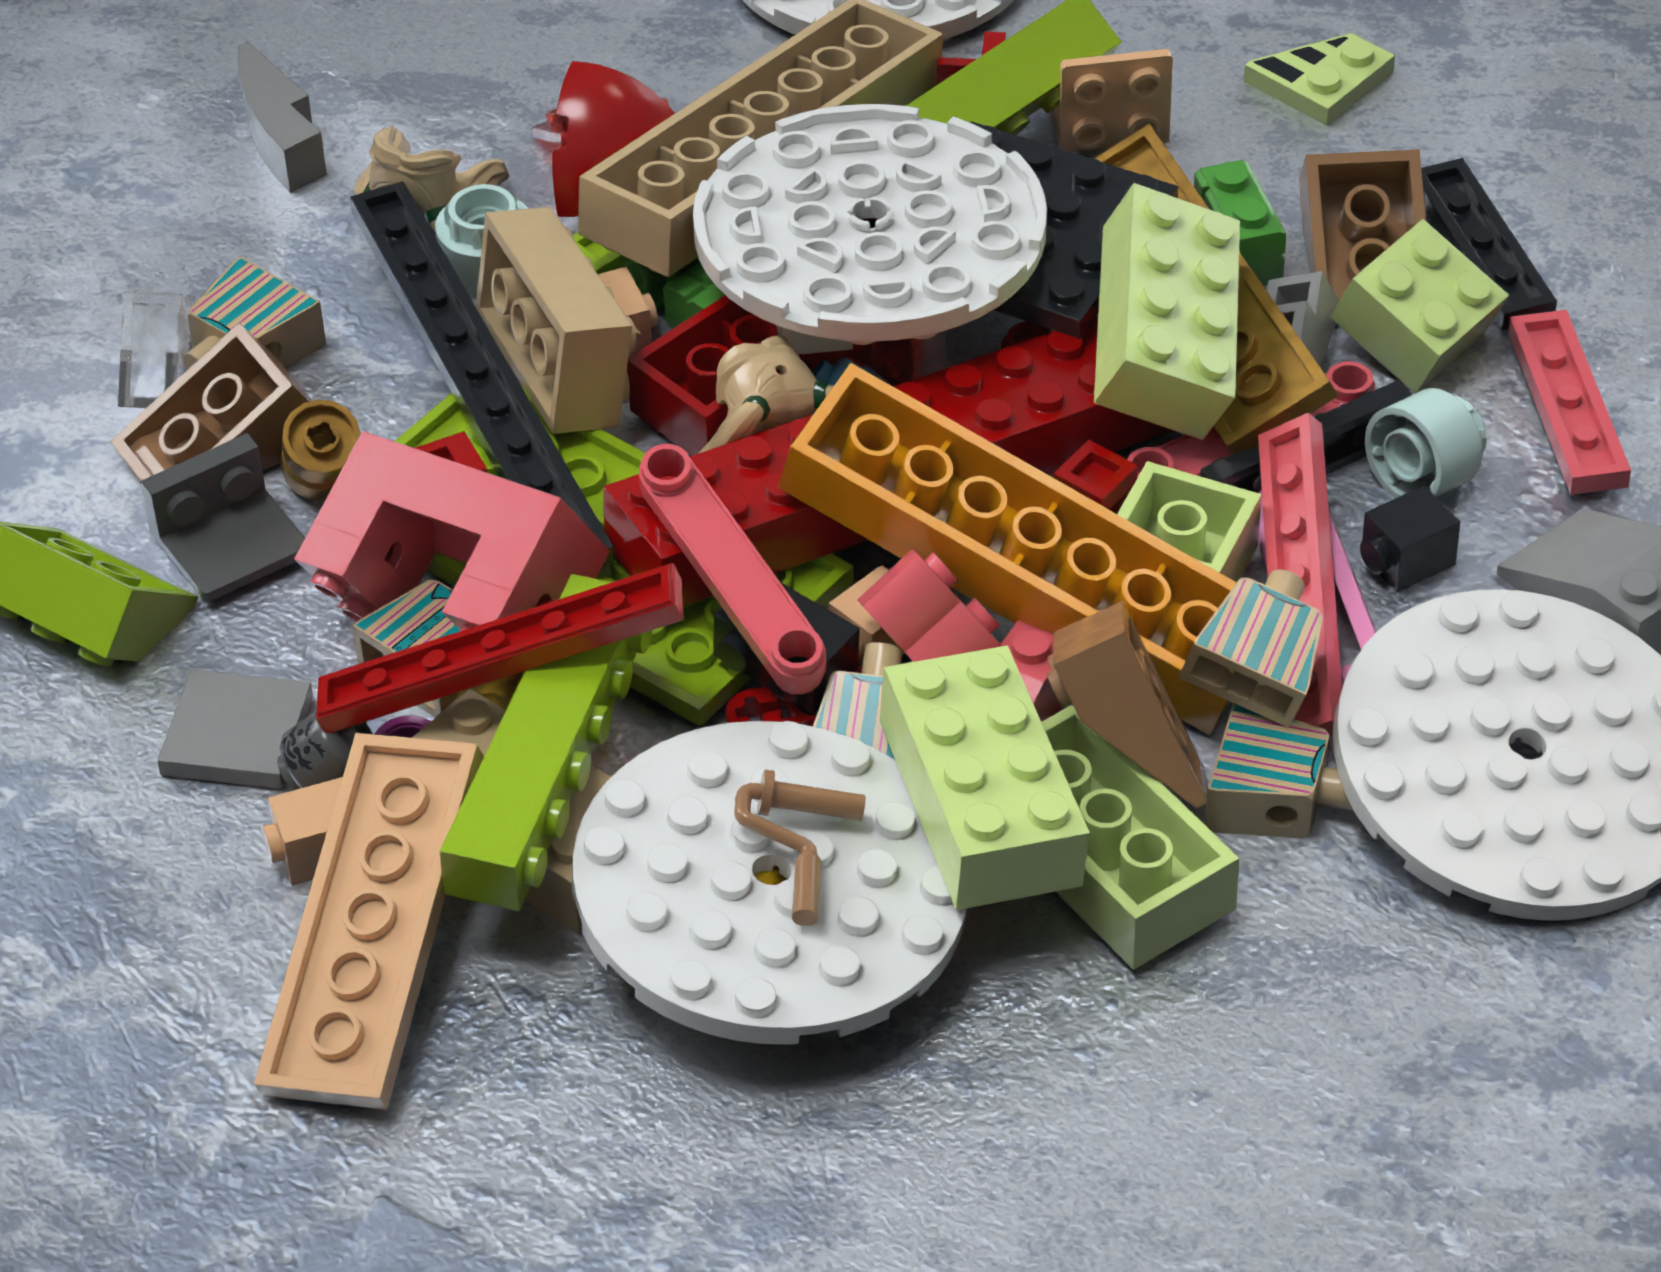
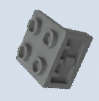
(220, 519)

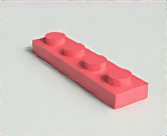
(1569, 402)

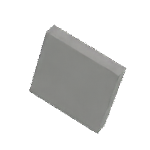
(232, 727)

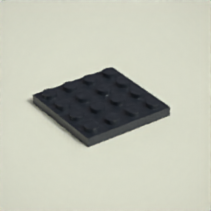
(1079, 202)

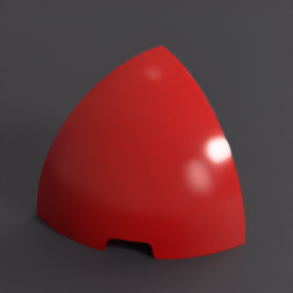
(598, 116)

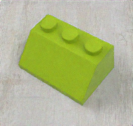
(85, 594)

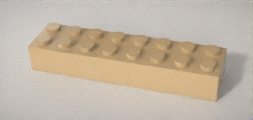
(646, 192)

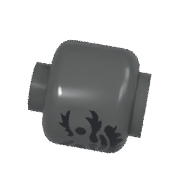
(315, 756)

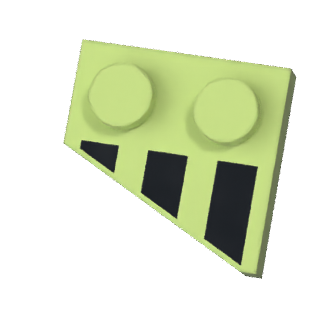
(1322, 76)

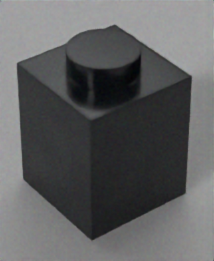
(1410, 538)

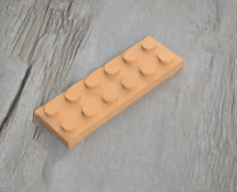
(367, 924)

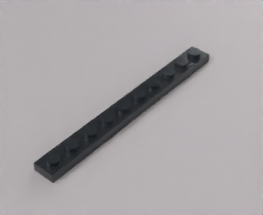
(465, 349)

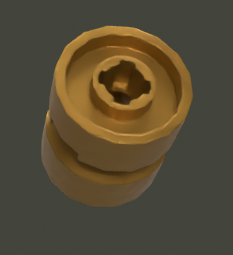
(312, 461)

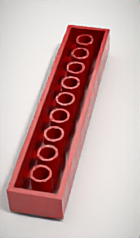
(1021, 398)

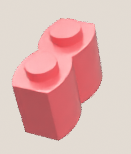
(924, 614)

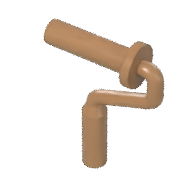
(804, 799)

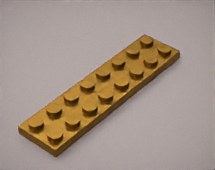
(1273, 366)

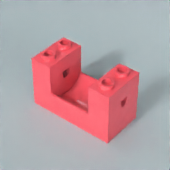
(405, 505)

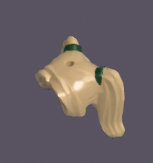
(426, 175)
(758, 394)

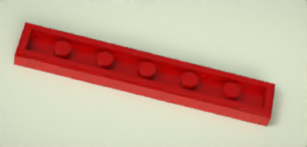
(500, 648)

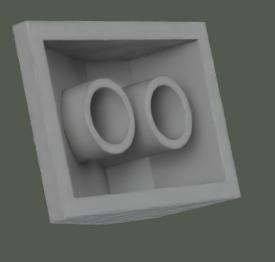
(1598, 564)

